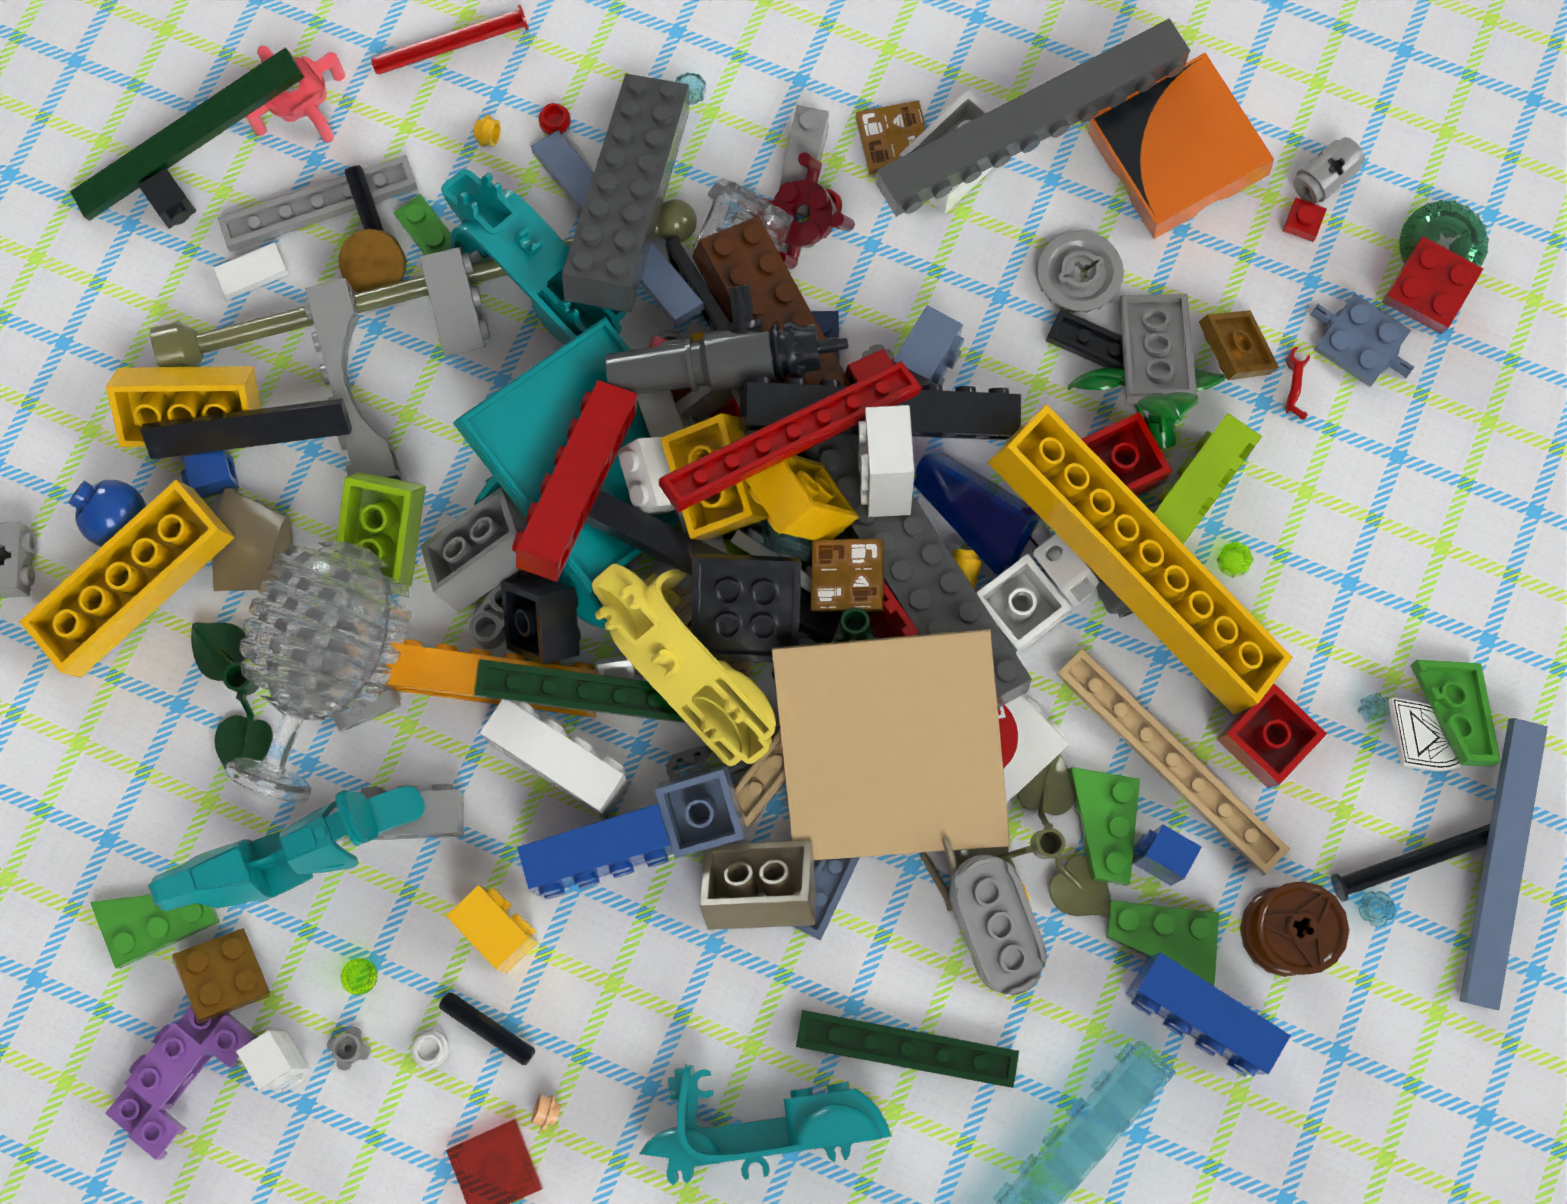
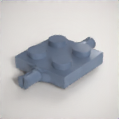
(1362, 340)

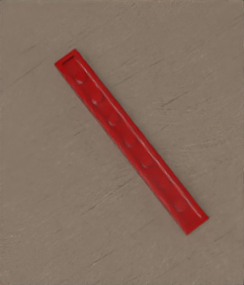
(786, 437)

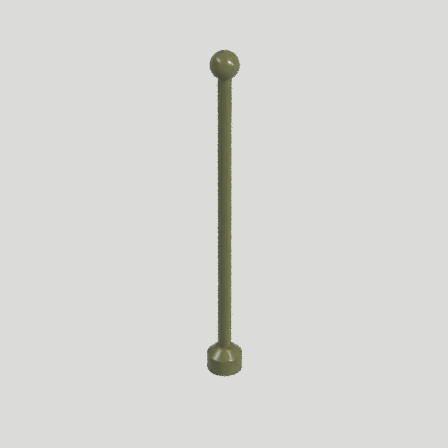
(182, 346)

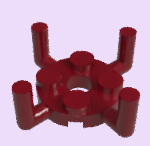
(822, 210)

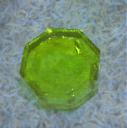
(1234, 559)

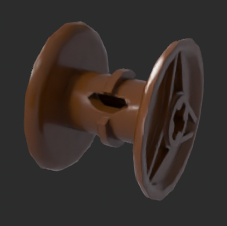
(1294, 929)

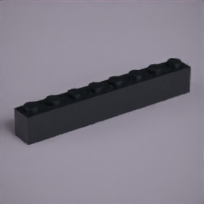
(932, 411)

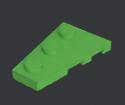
(1462, 708)
(139, 928)
(1176, 932)

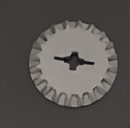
(1087, 252)

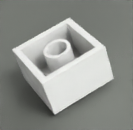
(1024, 603)

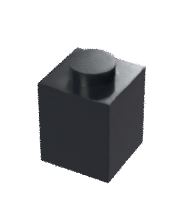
(167, 198)

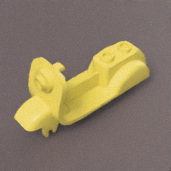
(706, 693)

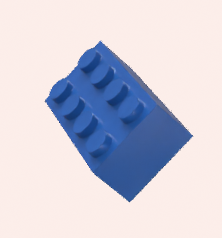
(595, 851)
(1207, 1015)

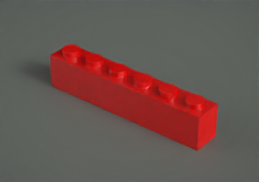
(575, 482)

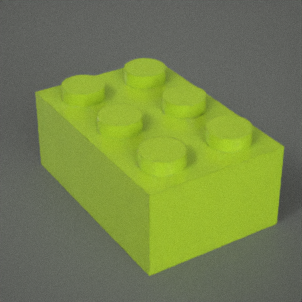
(384, 518)

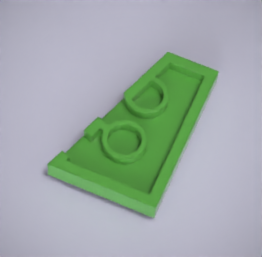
(1108, 822)

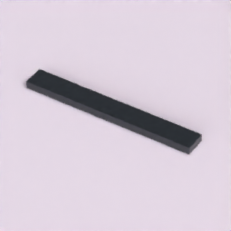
(677, 549)

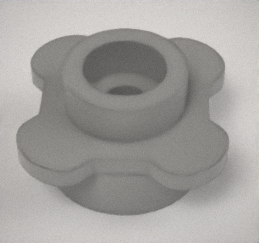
(338, 1048)

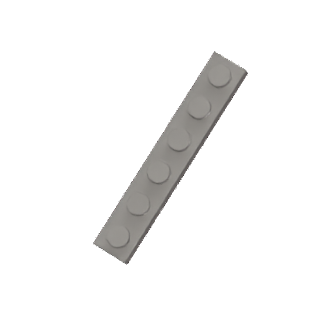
(313, 204)

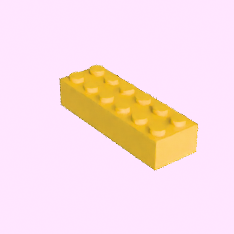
(126, 579)

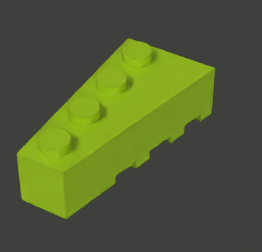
(1205, 476)

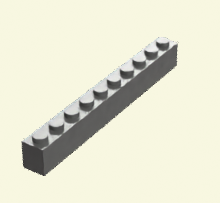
(1032, 118)

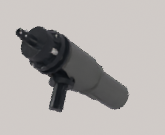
(723, 357)

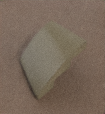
(257, 540)

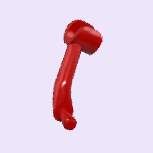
(1296, 384)

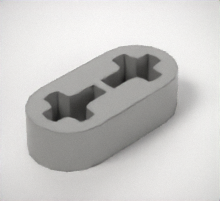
(387, 702)

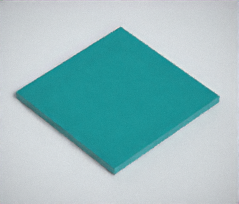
(528, 421)

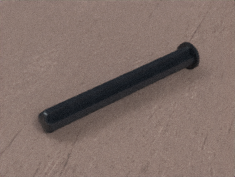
(1409, 862)

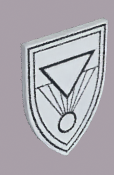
(1420, 737)

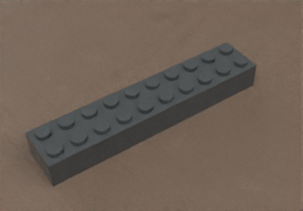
(921, 568)

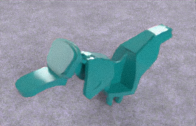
(287, 858)

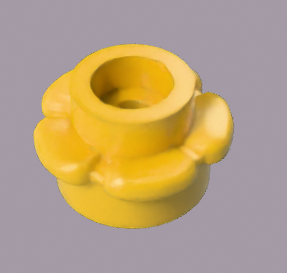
(487, 131)

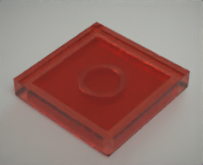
(495, 1166)

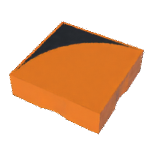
(1181, 146)

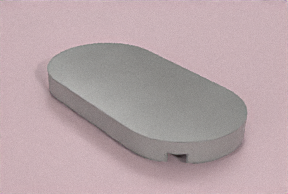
(997, 924)

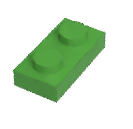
(423, 226)

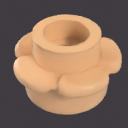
(545, 1111)

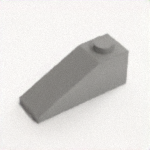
(806, 135)

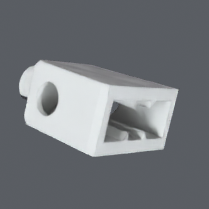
(1069, 571)

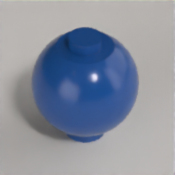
(105, 508)

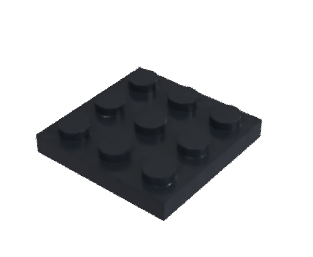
(745, 604)

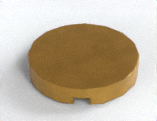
(372, 260)

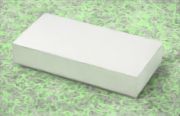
(251, 271)

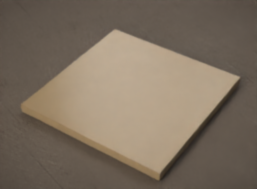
(892, 744)

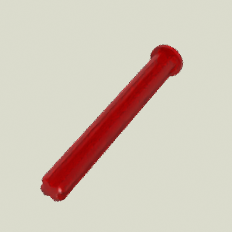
(449, 41)

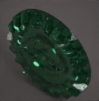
(1451, 221)

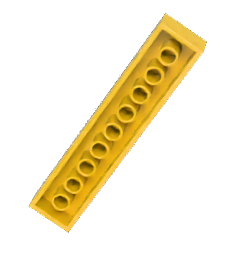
(1141, 560)

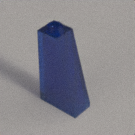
(979, 510)

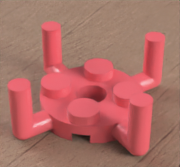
(305, 98)

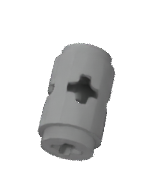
(1342, 159)

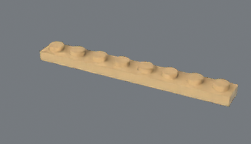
(1173, 762)

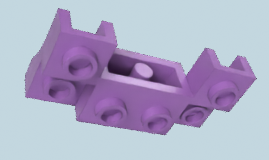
(167, 1071)

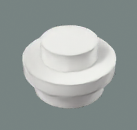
(430, 1049)

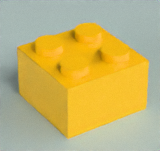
(492, 928)

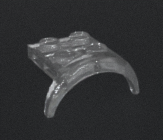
(735, 205)

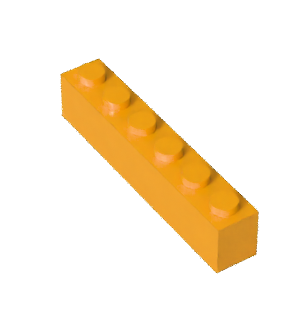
(453, 673)

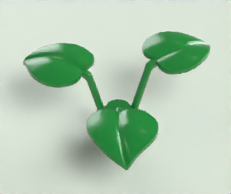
(1162, 409)

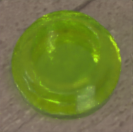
(359, 976)

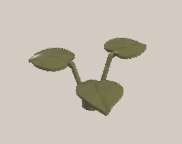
(1072, 888)

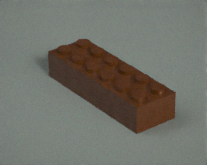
(749, 257)

